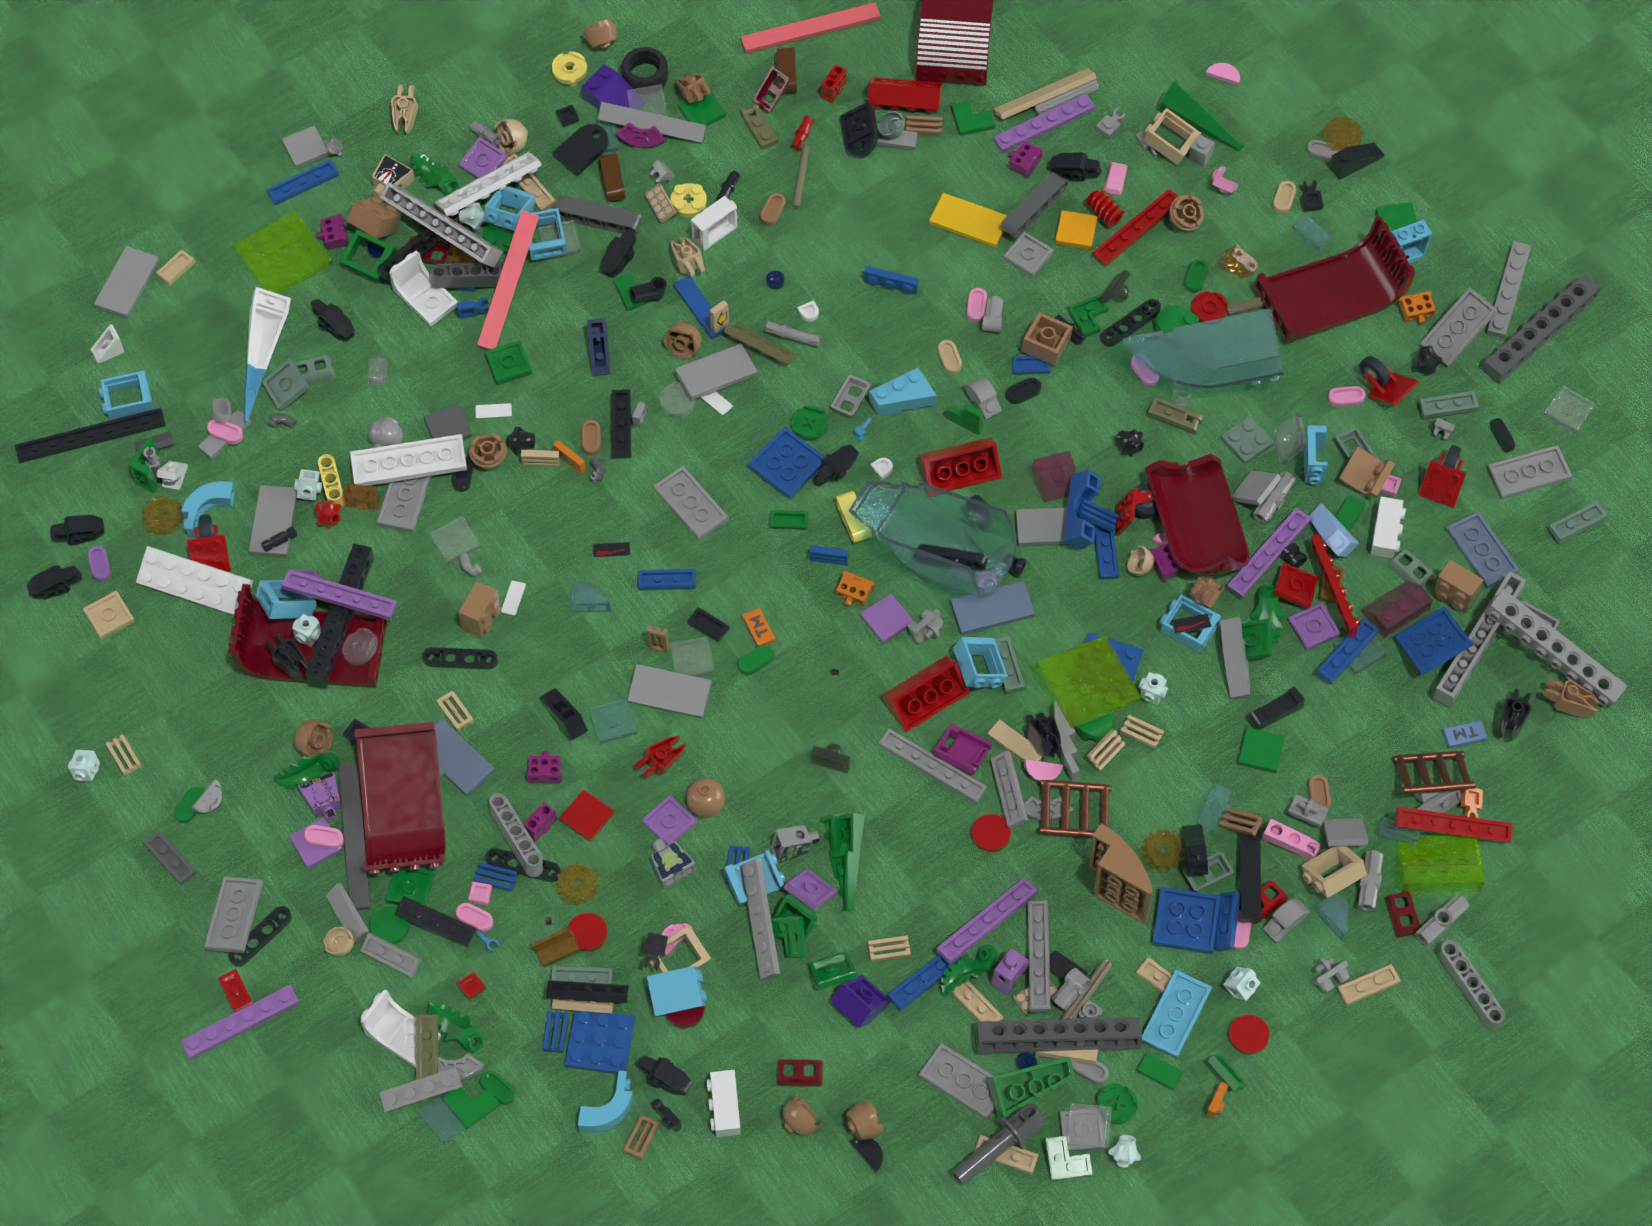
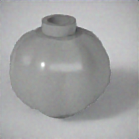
(385, 432)

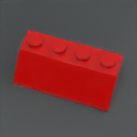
(905, 93)
(961, 464)
(926, 693)

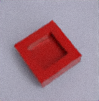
(471, 986)

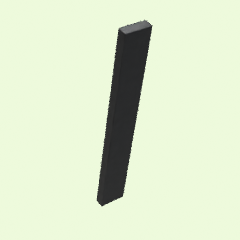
(90, 435)

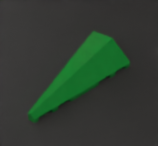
(1197, 115)
(845, 840)

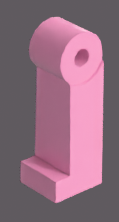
(1291, 840)

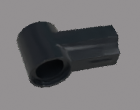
(651, 290)

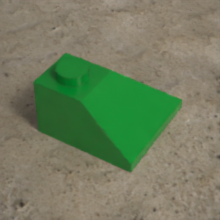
(794, 907)

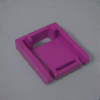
(966, 752)

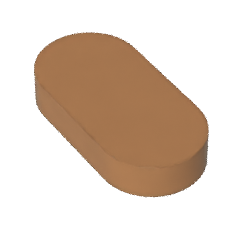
(773, 209)
(591, 437)
(1319, 790)

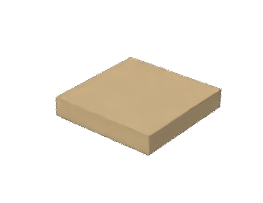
(108, 615)

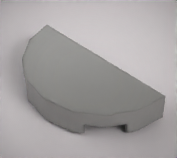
(209, 798)

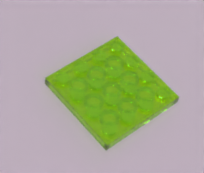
(283, 254)
(1088, 681)

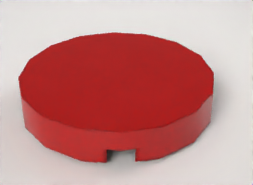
(1209, 306)
(991, 832)
(589, 931)
(1249, 1034)

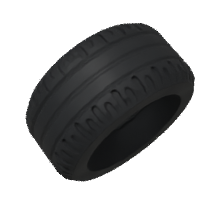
(640, 56)

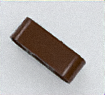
(787, 65)
(612, 177)

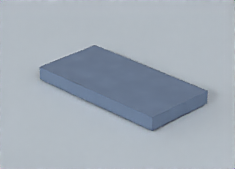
(1482, 549)
(1005, 606)
(459, 760)

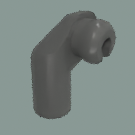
(282, 418)
(599, 470)

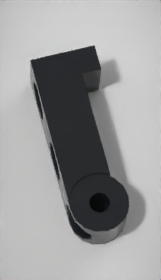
(1277, 709)

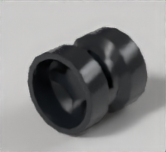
(1294, 556)
(1017, 566)

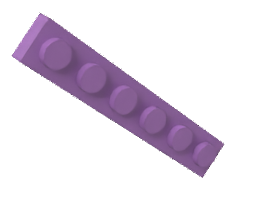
(1044, 123)
(1268, 553)
(339, 594)
(987, 920)
(240, 1022)

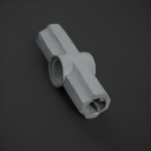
(1275, 498)
(1370, 884)
(1434, 927)

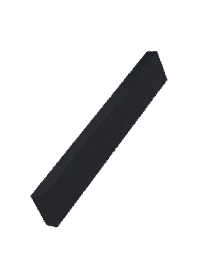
(1250, 876)

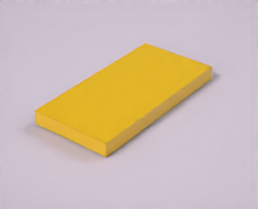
(968, 220)

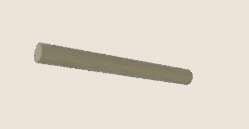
(801, 177)

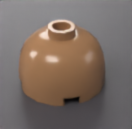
(683, 340)
(313, 737)
(705, 798)
(800, 1117)

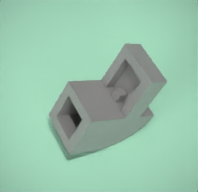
(983, 393)
(1285, 918)

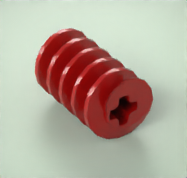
(1105, 208)

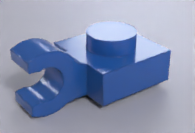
(470, 308)

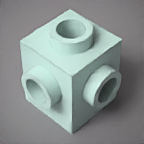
(308, 484)
(306, 629)
(1153, 688)
(84, 765)
(1242, 983)

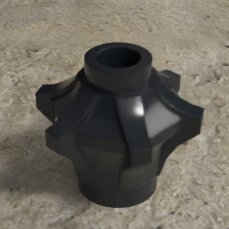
(1428, 360)
(520, 440)
(1130, 441)

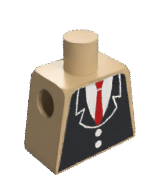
(391, 171)

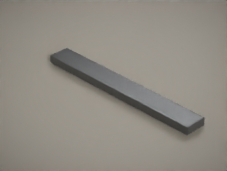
(354, 835)

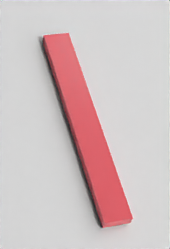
(810, 28)
(508, 280)

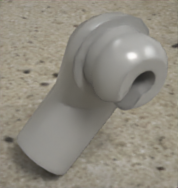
(467, 566)

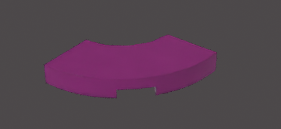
(640, 137)

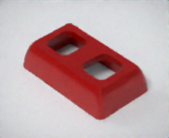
(1271, 904)

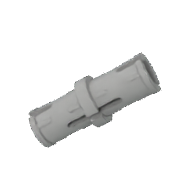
(486, 133)
(152, 459)

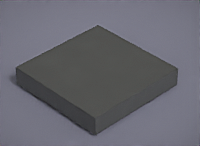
(448, 423)

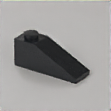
(1354, 158)
(564, 714)
(1195, 850)

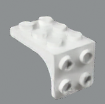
(413, 286)
(391, 1027)

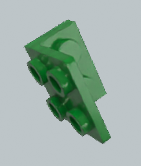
(142, 472)

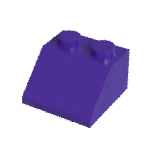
(860, 1001)

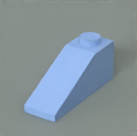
(1333, 531)

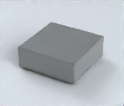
(639, 414)

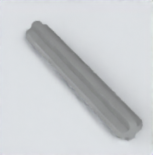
(1066, 97)

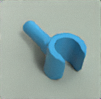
(860, 432)
(487, 941)

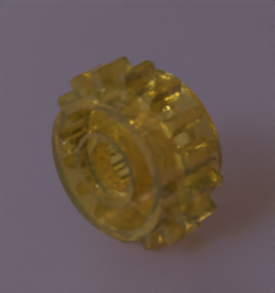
(1343, 133)
(158, 507)
(1166, 840)
(580, 893)

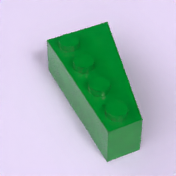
(1022, 1086)

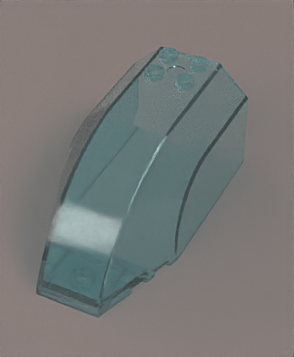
(1213, 351)
(929, 515)

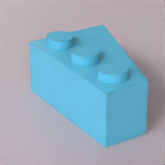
(902, 393)

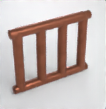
(1066, 786)
(1428, 786)

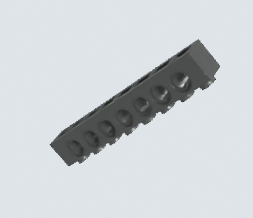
(1500, 370)
(1059, 1035)

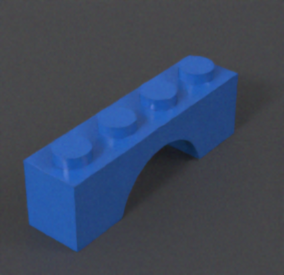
(1079, 531)

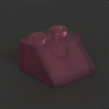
(1054, 475)

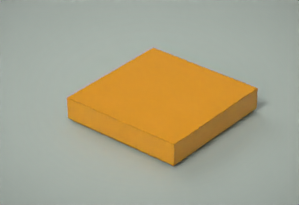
(1076, 229)

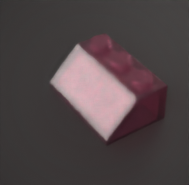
(1398, 608)

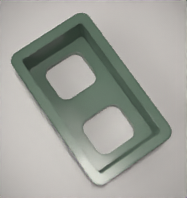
(314, 375)
(1353, 434)
(1405, 572)
(1217, 858)

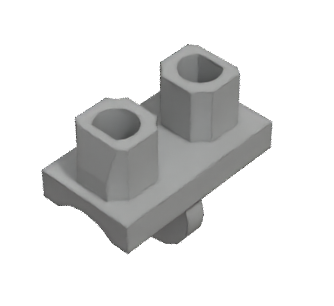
(928, 627)
(1308, 811)
(1337, 970)

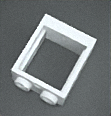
(714, 223)

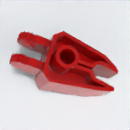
(661, 756)

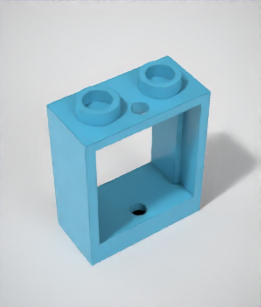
(507, 197)
(1414, 247)
(548, 248)
(123, 382)
(268, 595)
(1195, 609)
(980, 646)

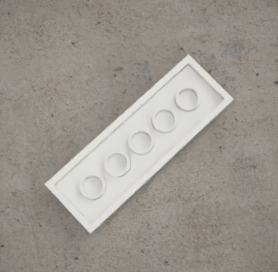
(488, 183)
(408, 460)
(191, 580)

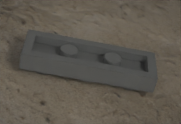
(170, 858)

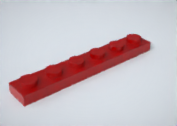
(1135, 228)
(1338, 592)
(1453, 825)

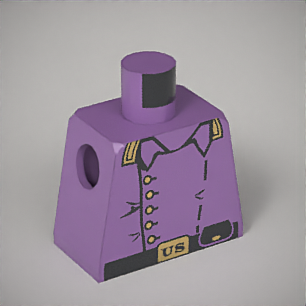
(322, 796)
(1011, 969)

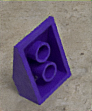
(606, 87)

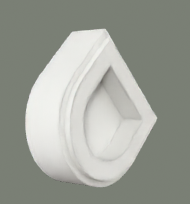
(809, 312)
(882, 467)

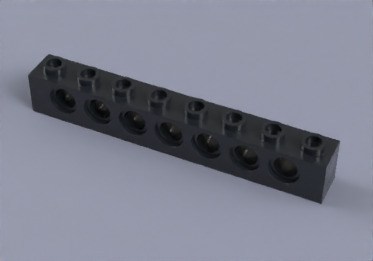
(338, 619)

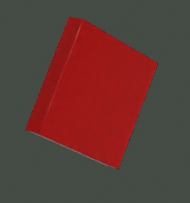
(1296, 585)
(587, 815)

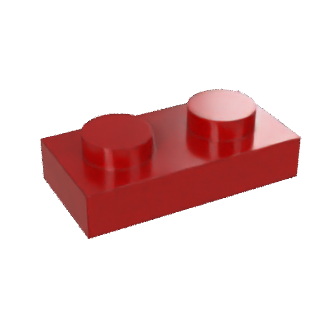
(235, 990)

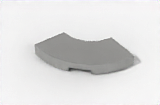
(1034, 809)
(466, 1066)

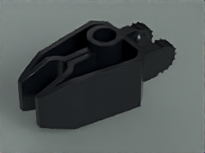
(1075, 166)
(619, 254)
(333, 320)
(836, 464)
(78, 529)
(53, 582)
(288, 657)
(1514, 712)
(1043, 734)
(665, 1075)

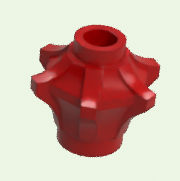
(327, 513)

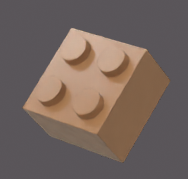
(375, 217)
(1047, 339)
(1458, 586)
(479, 610)

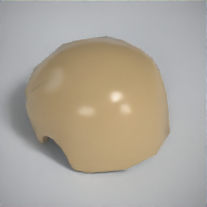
(1140, 561)
(339, 941)

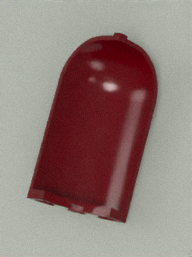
(1199, 515)

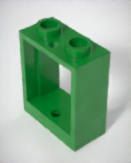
(354, 242)

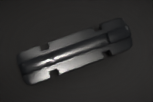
(279, 538)

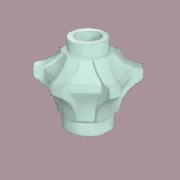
(472, 216)
(1125, 1151)

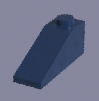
(599, 346)

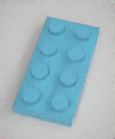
(1176, 1014)

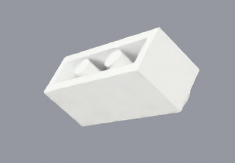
(1388, 527)
(724, 1103)

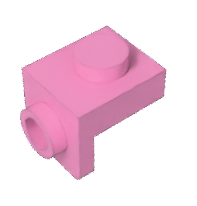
(1225, 185)

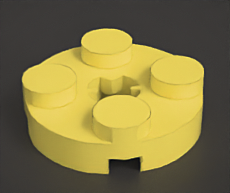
(572, 76)
(691, 191)

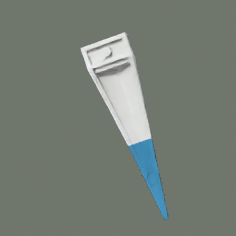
(266, 321)

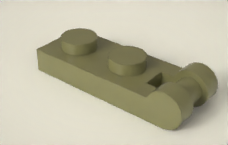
(759, 126)
(1175, 415)

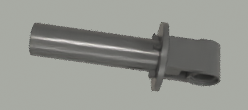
(1014, 1132)

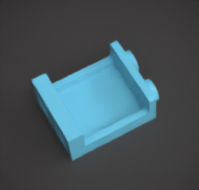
(1314, 471)
(773, 879)
(676, 990)

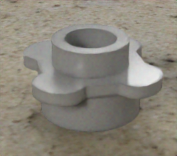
(334, 147)
(1089, 1006)

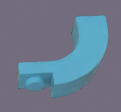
(204, 498)
(608, 1116)

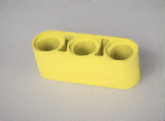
(331, 474)
(855, 529)

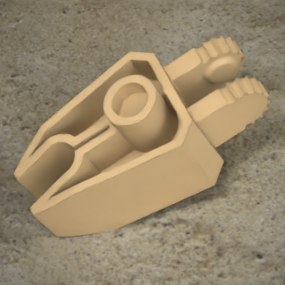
(404, 109)
(687, 256)

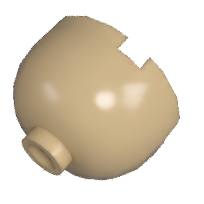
(512, 135)

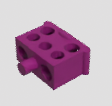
(1025, 159)
(334, 232)
(1164, 563)
(544, 766)
(540, 821)

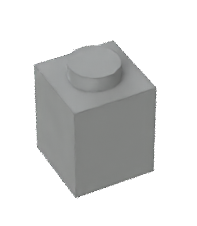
(1201, 150)

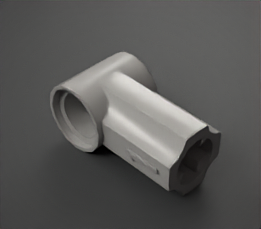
(992, 319)
(1075, 984)

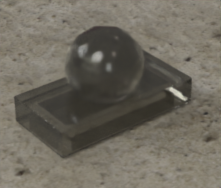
(1117, 288)
(831, 757)

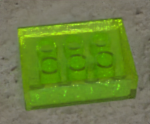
(1440, 865)

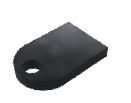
(860, 128)
(582, 148)

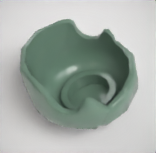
(891, 124)

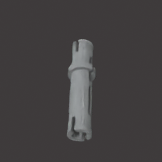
(791, 333)

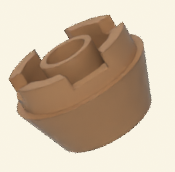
(601, 33)
(1186, 212)
(488, 451)
(864, 1121)

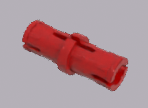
(802, 133)

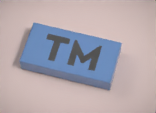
(1465, 734)

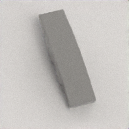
(1235, 658)
(1067, 750)

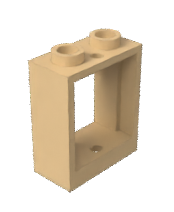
(1177, 125)
(1328, 886)
(694, 944)

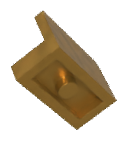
(556, 947)

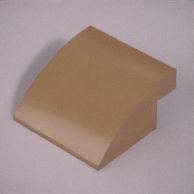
(1120, 875)

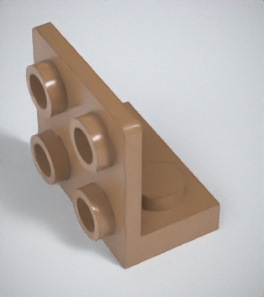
(1366, 473)

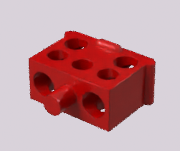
(833, 83)

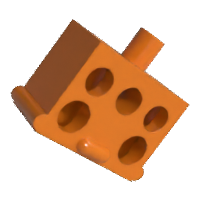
(1417, 307)
(860, 586)

